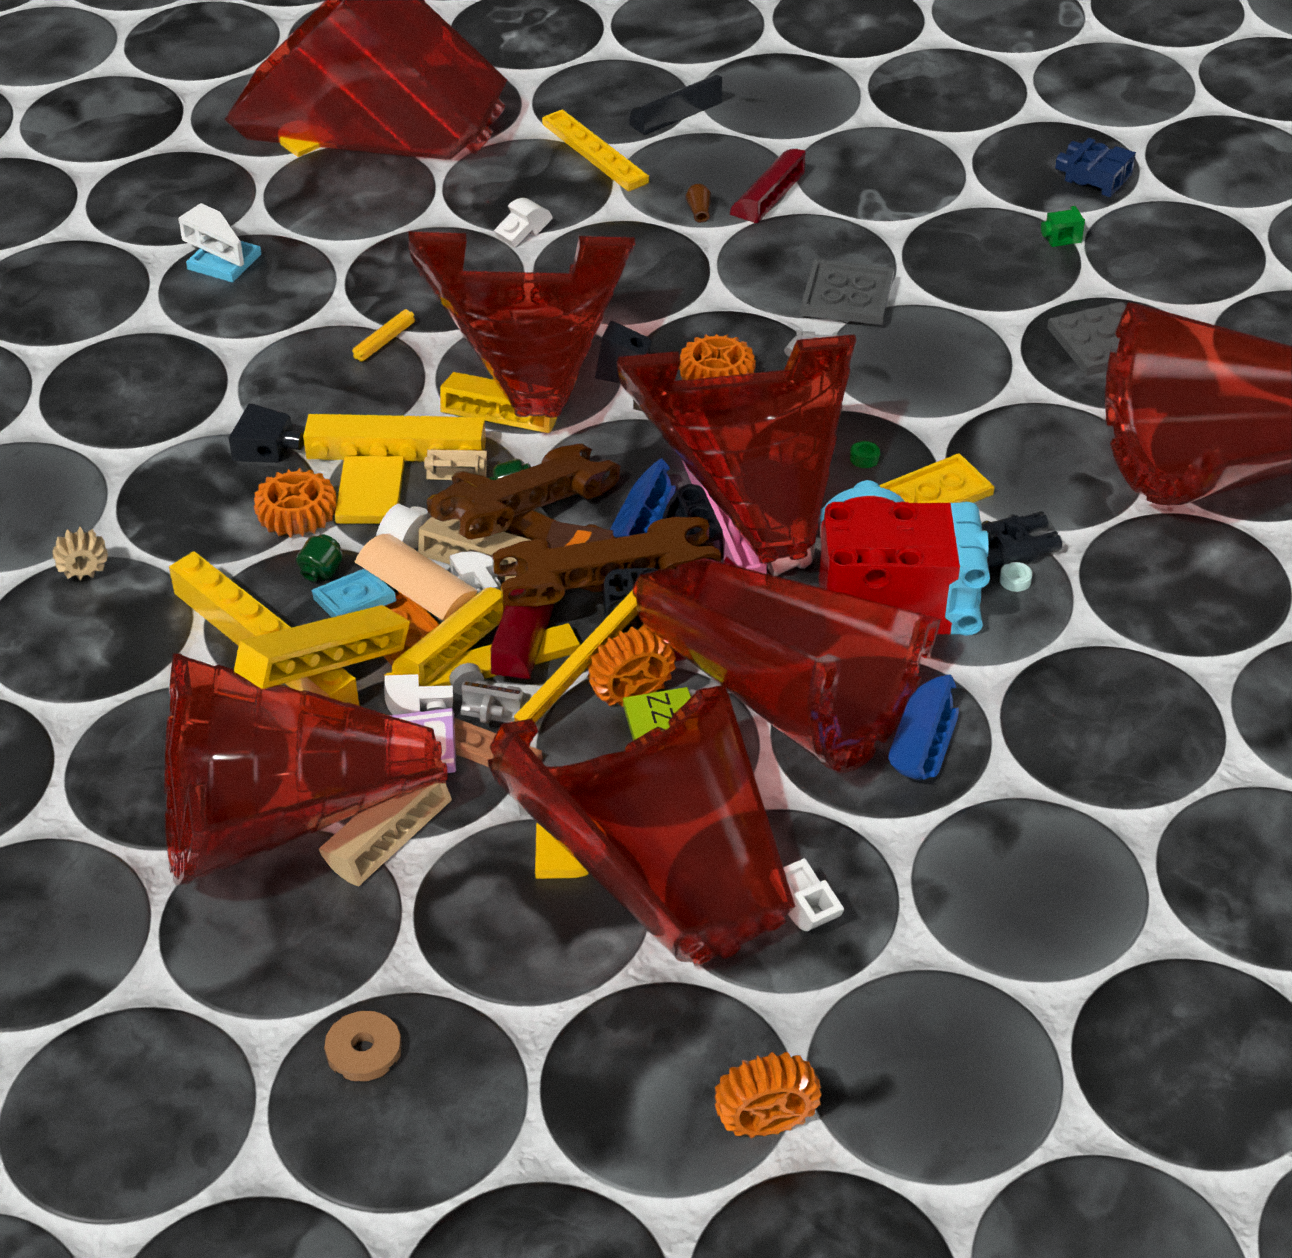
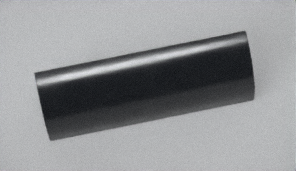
(677, 105)

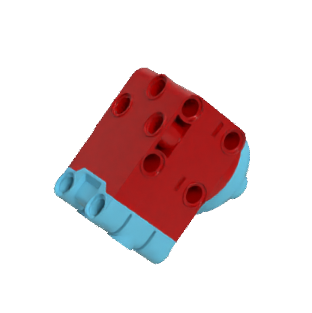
(906, 554)

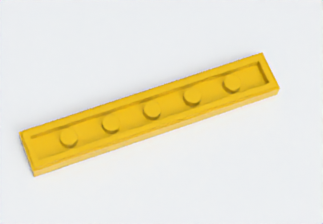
(595, 150)
(556, 643)
(578, 661)

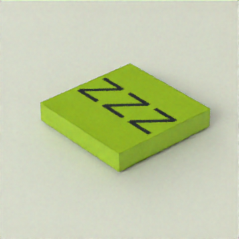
(653, 710)

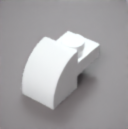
(524, 219)
(404, 523)
(474, 569)
(406, 696)
(813, 899)

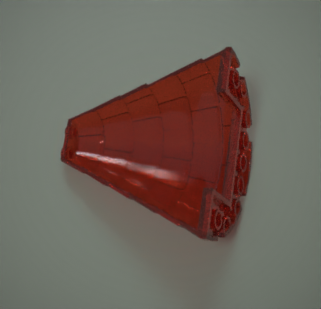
(525, 324)
(754, 437)
(274, 765)

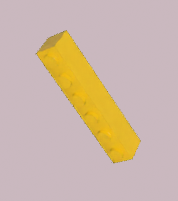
(388, 435)
(320, 646)

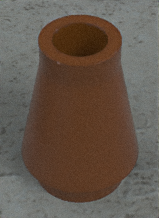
(699, 200)

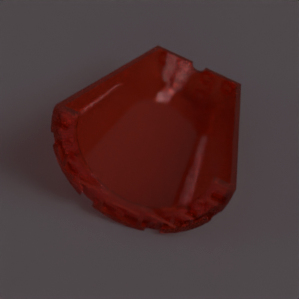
(1196, 407)
(799, 655)
(664, 826)

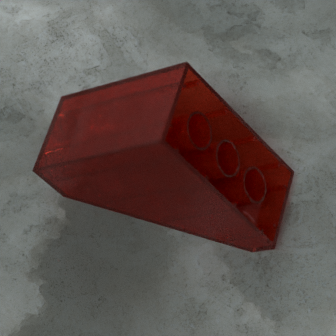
(373, 82)

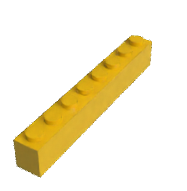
(244, 617)

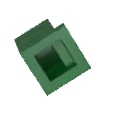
(1063, 227)

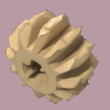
(80, 553)

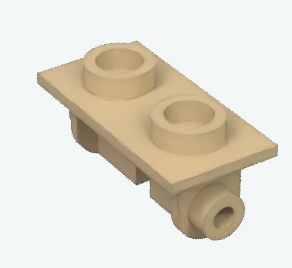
(445, 463)

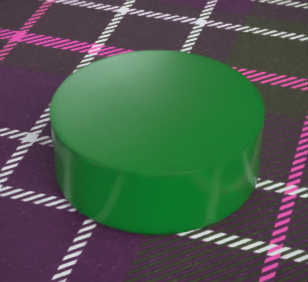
(864, 454)

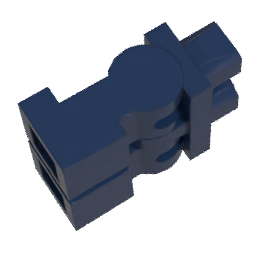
(1096, 165)

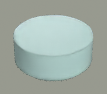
(1016, 576)

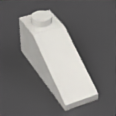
(211, 232)

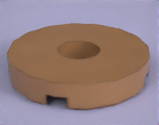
(357, 1028)

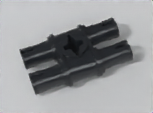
(1011, 541)

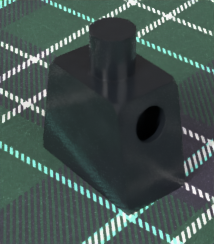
(616, 343)
(263, 435)

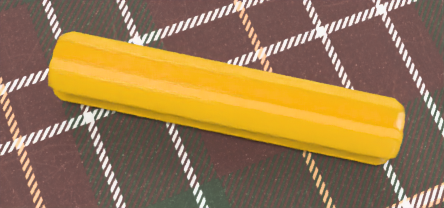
(383, 335)

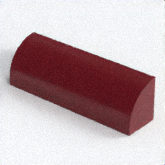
(770, 186)
(519, 639)

